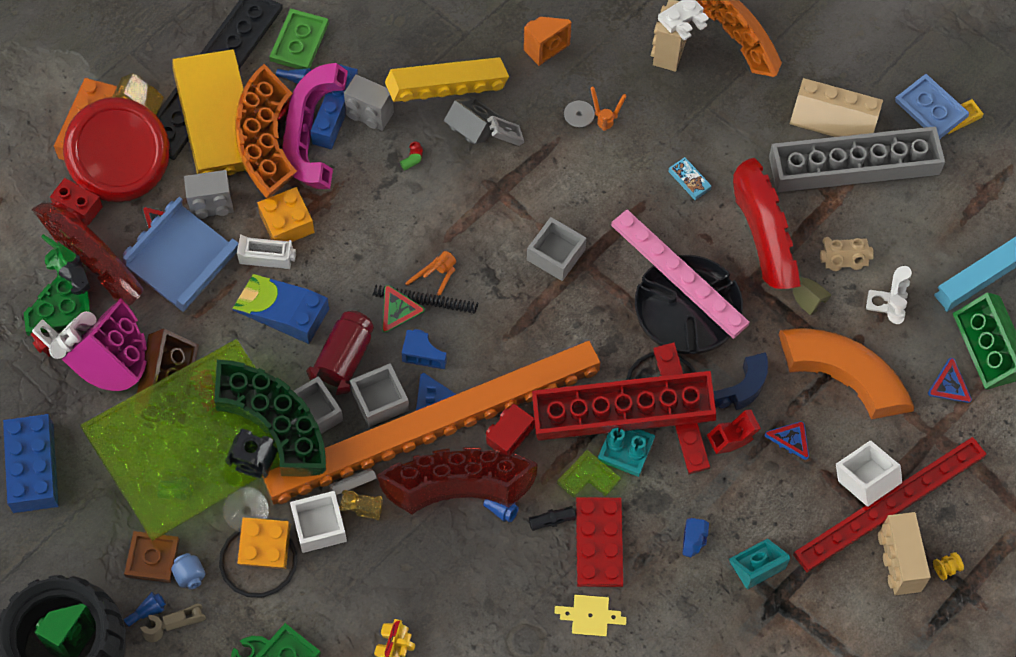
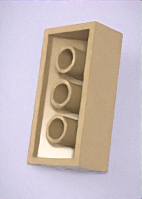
(834, 110)

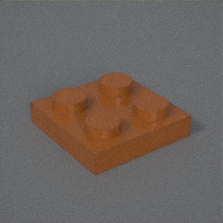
(151, 558)

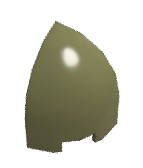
(810, 295)

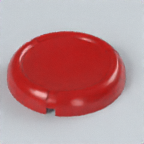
(116, 149)

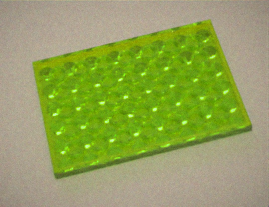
(173, 444)

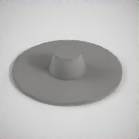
(579, 113)

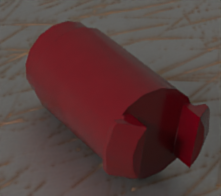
(343, 351)

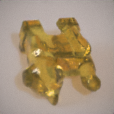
(361, 504)

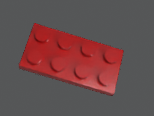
(599, 542)

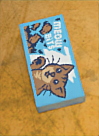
(690, 178)

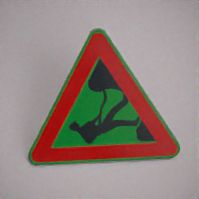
(398, 309)

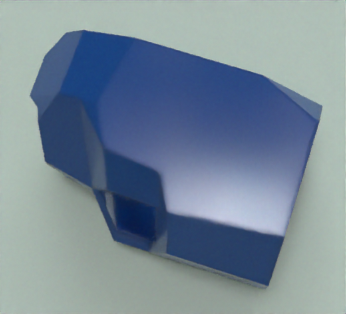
(694, 536)

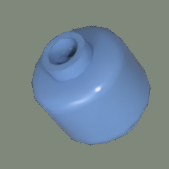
(188, 571)

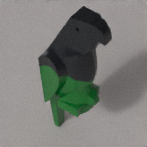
(67, 265)

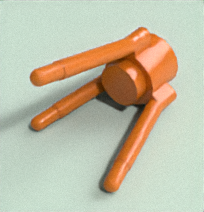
(606, 116)
(443, 264)

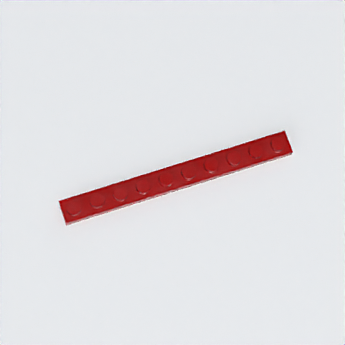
(892, 503)

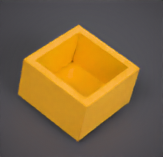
(286, 216)
(264, 543)

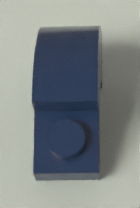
(748, 390)

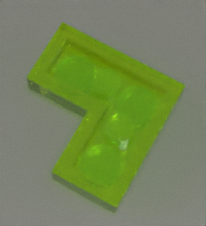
(588, 470)

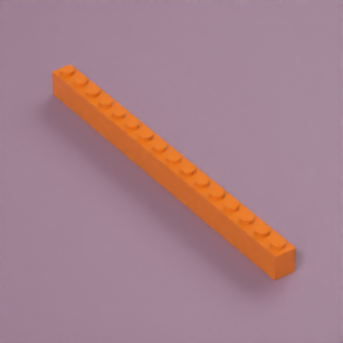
(438, 420)

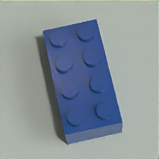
(30, 463)

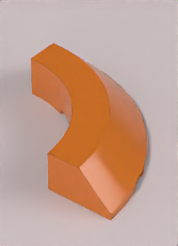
(747, 31)

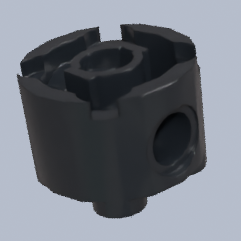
(252, 454)

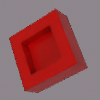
(39, 345)

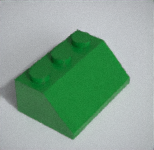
(66, 630)

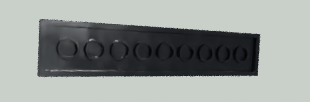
(240, 32)

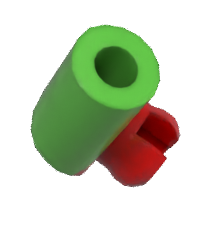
(414, 157)

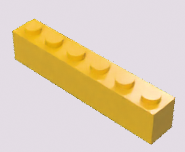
(446, 79)

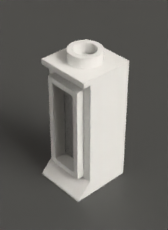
(265, 252)

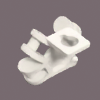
(896, 299)
(68, 337)

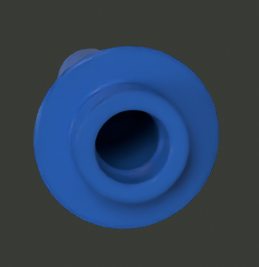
(292, 75)
(150, 606)

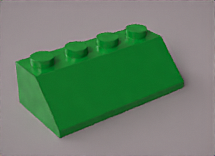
(989, 339)

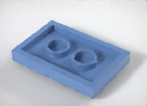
(931, 105)

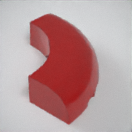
(767, 224)

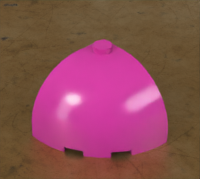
(110, 350)

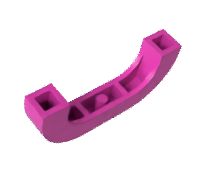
(300, 119)

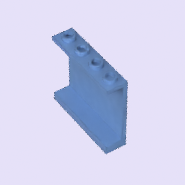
(179, 255)

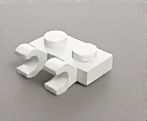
(680, 14)

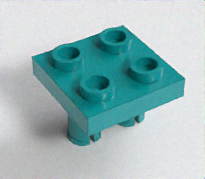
(626, 450)

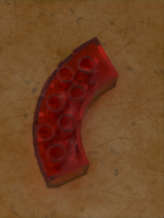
(93, 252)
(458, 475)

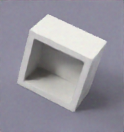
(869, 473)
(318, 521)

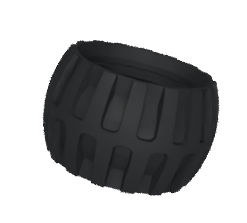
(54, 594)

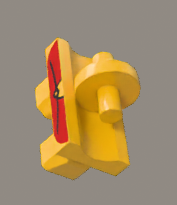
(398, 640)

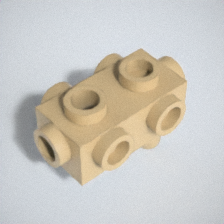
(846, 253)

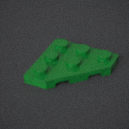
(56, 306)

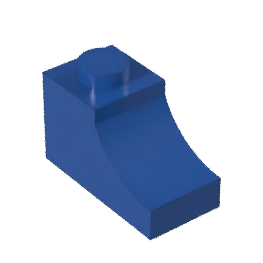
(420, 351)

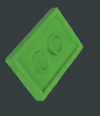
(299, 39)

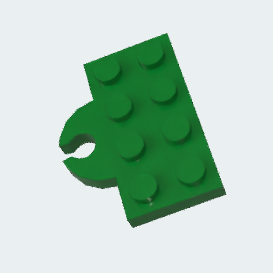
(283, 644)

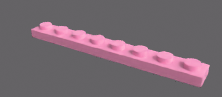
(680, 274)

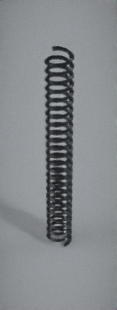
(434, 300)

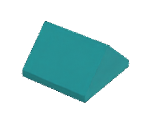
(759, 563)

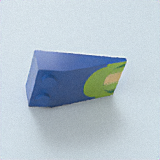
(283, 307)

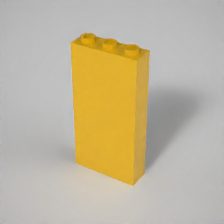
(209, 99)

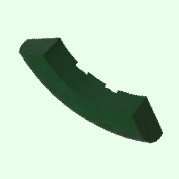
(276, 411)

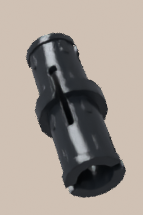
(552, 518)

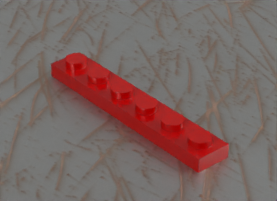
(688, 434)

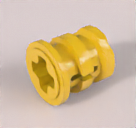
(948, 565)

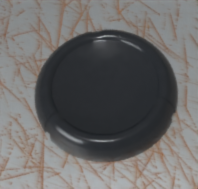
(674, 318)

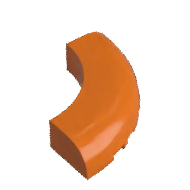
(258, 131)
(850, 364)

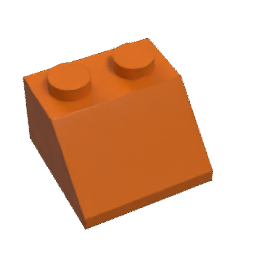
(546, 38)

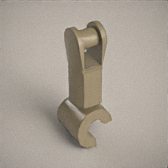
(171, 622)

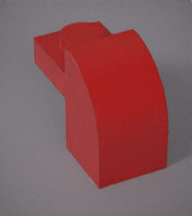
(734, 434)

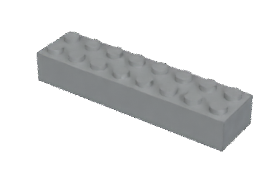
(856, 159)

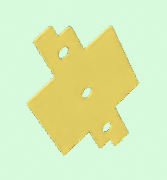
(588, 625)

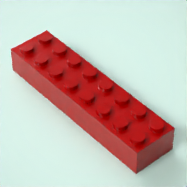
(624, 405)

